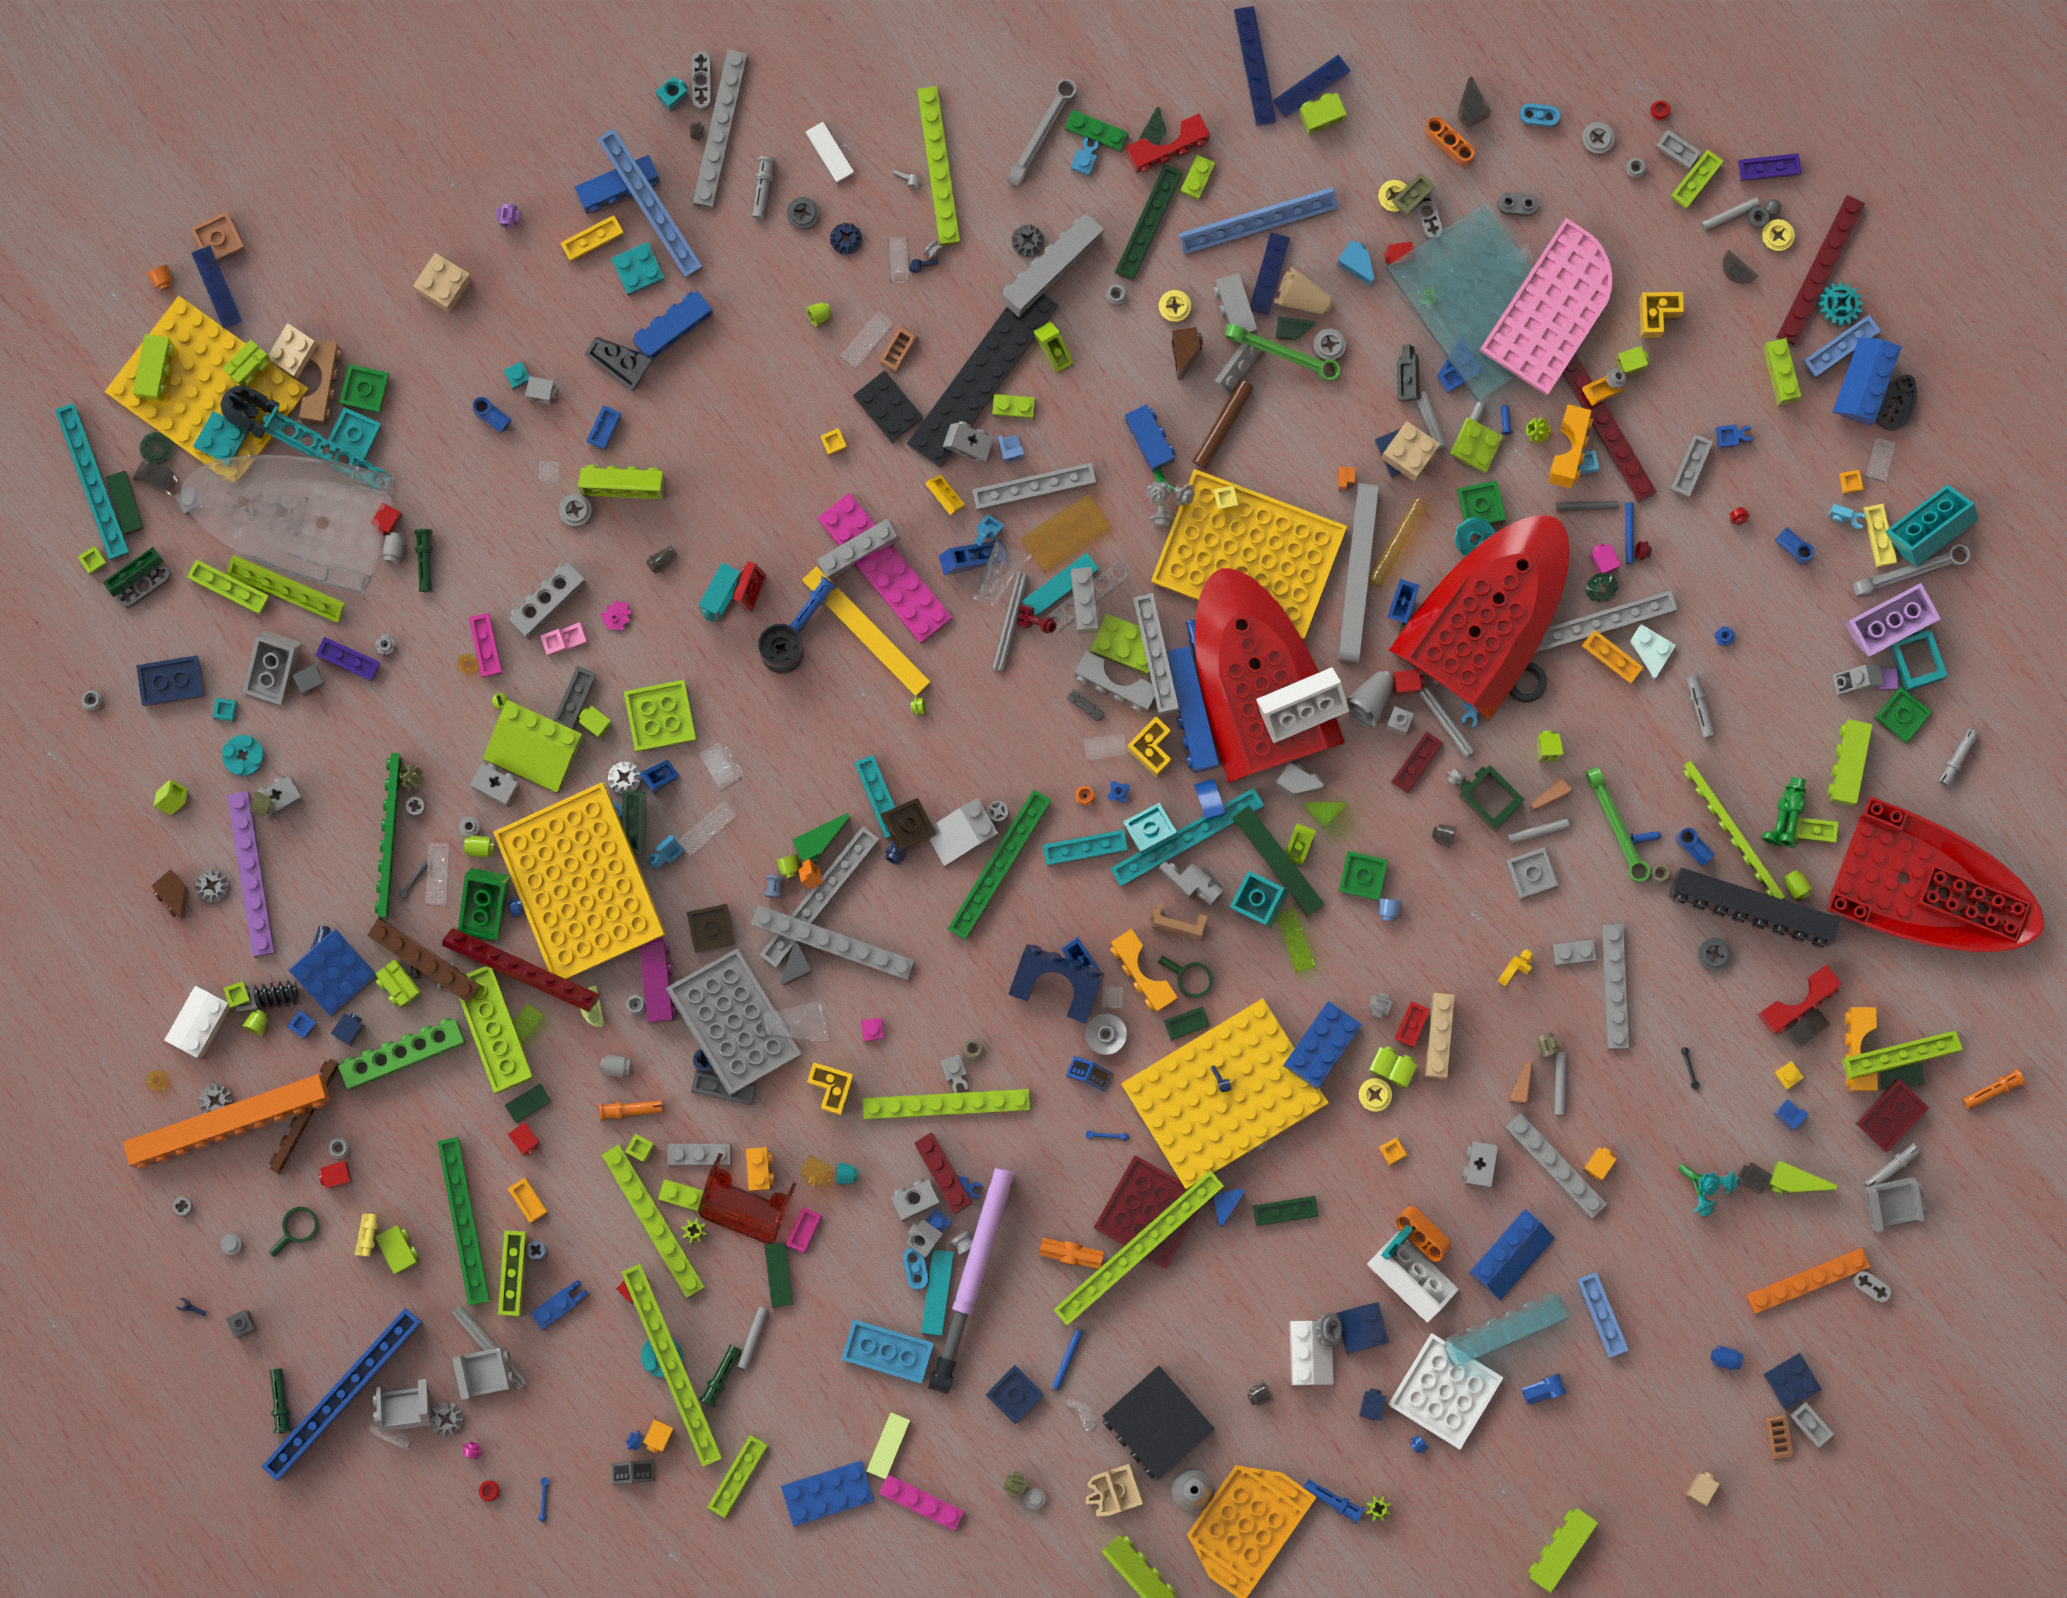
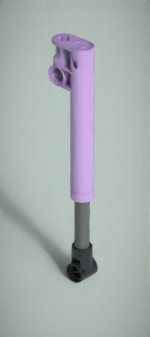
(973, 1275)

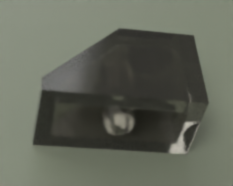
(1473, 105)
(156, 477)
(1807, 1028)

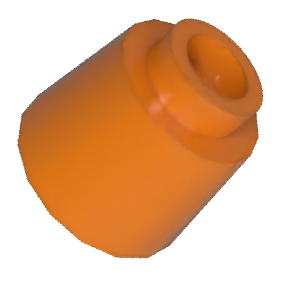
(160, 277)

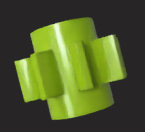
(1538, 430)
(691, 1225)
(1383, 1511)

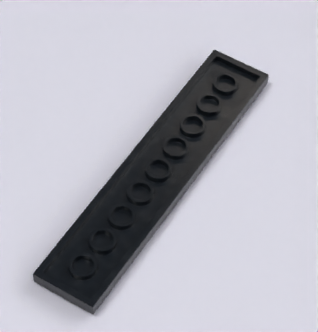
(980, 377)

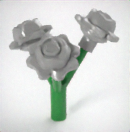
(1159, 493)

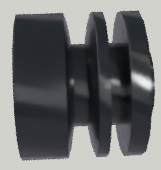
(780, 637)

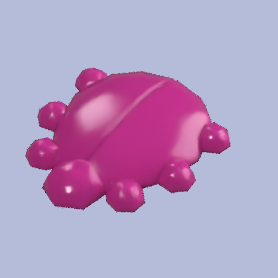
(616, 615)

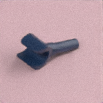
(916, 264)
(1224, 1085)
(188, 1306)

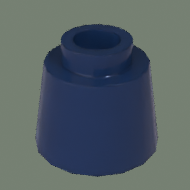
(700, 1062)

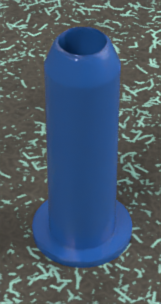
(1506, 420)
(1645, 837)

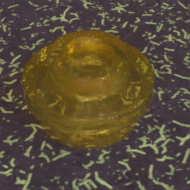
(467, 657)
(163, 1080)

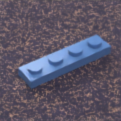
(1840, 346)
(1602, 1315)

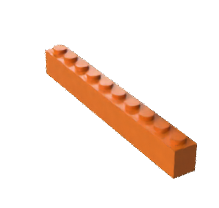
(226, 1121)

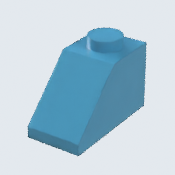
(1357, 262)

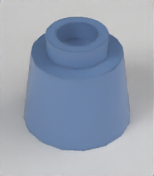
(1389, 909)

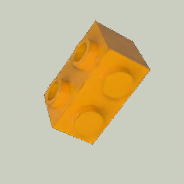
(758, 1169)

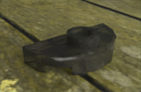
(1737, 270)

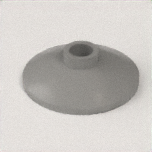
(1108, 1023)

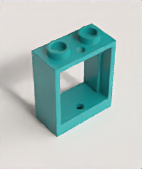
(719, 592)
(1908, 683)

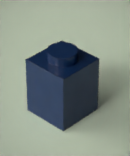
(348, 1028)
(1372, 1404)

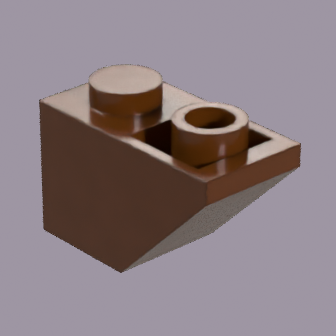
(173, 892)

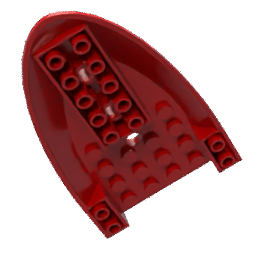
(1490, 665)
(1232, 687)
(1933, 858)

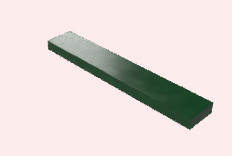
(1148, 222)
(1278, 860)

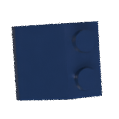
(1362, 1328)

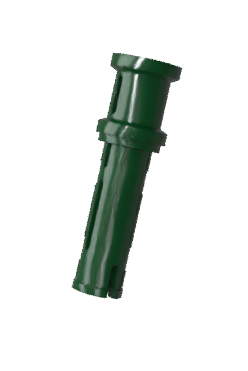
(423, 549)
(715, 1385)
(280, 1412)

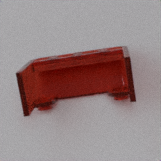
(742, 1210)

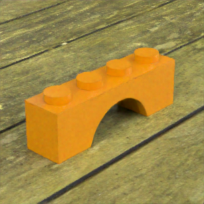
(1574, 426)
(1157, 993)
(1860, 1022)

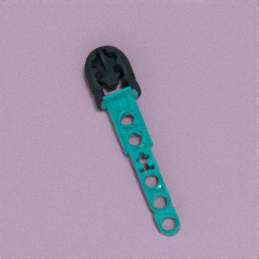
(234, 407)

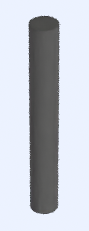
(1594, 505)

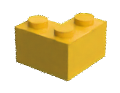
(1656, 307)
(1146, 750)
(836, 1084)

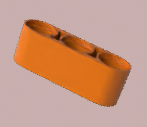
(1445, 132)
(1425, 1233)

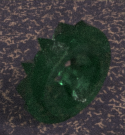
(153, 439)
(1592, 587)

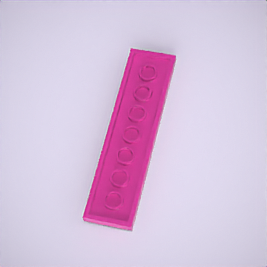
(888, 572)

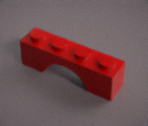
(1145, 154)
(1820, 984)

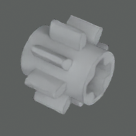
(1380, 1005)

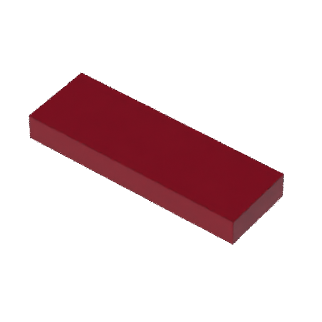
(1417, 762)

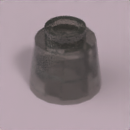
(1444, 835)
(1260, 1394)

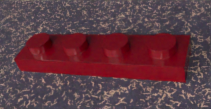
(943, 1173)

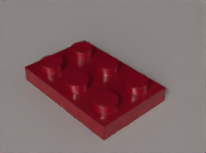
(1892, 1115)

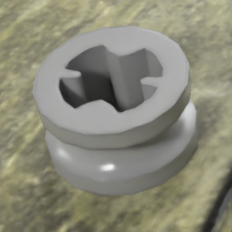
(933, 249)
(420, 803)
(177, 1202)

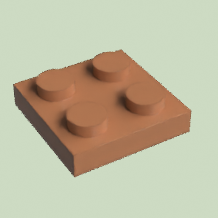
(220, 234)

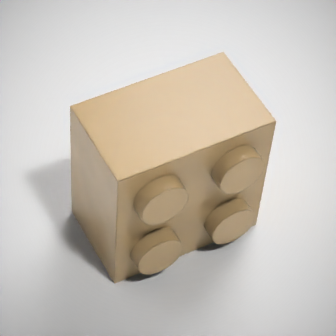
(442, 282)
(1410, 451)

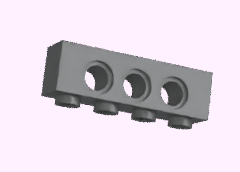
(559, 597)

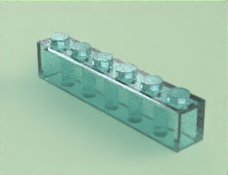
(1505, 1330)

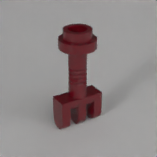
(1047, 625)

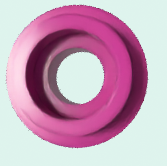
(472, 1450)

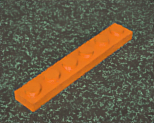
(1807, 1281)

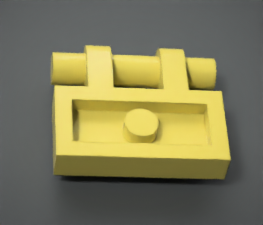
(366, 1235)

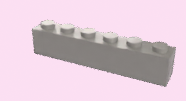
(1052, 264)

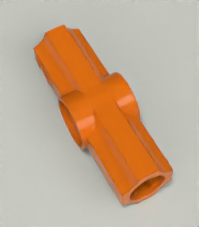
(1071, 1253)

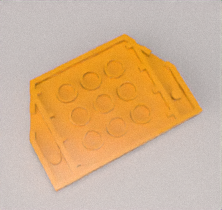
(1247, 1526)

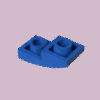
(1209, 799)

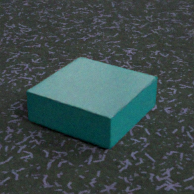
(224, 709)

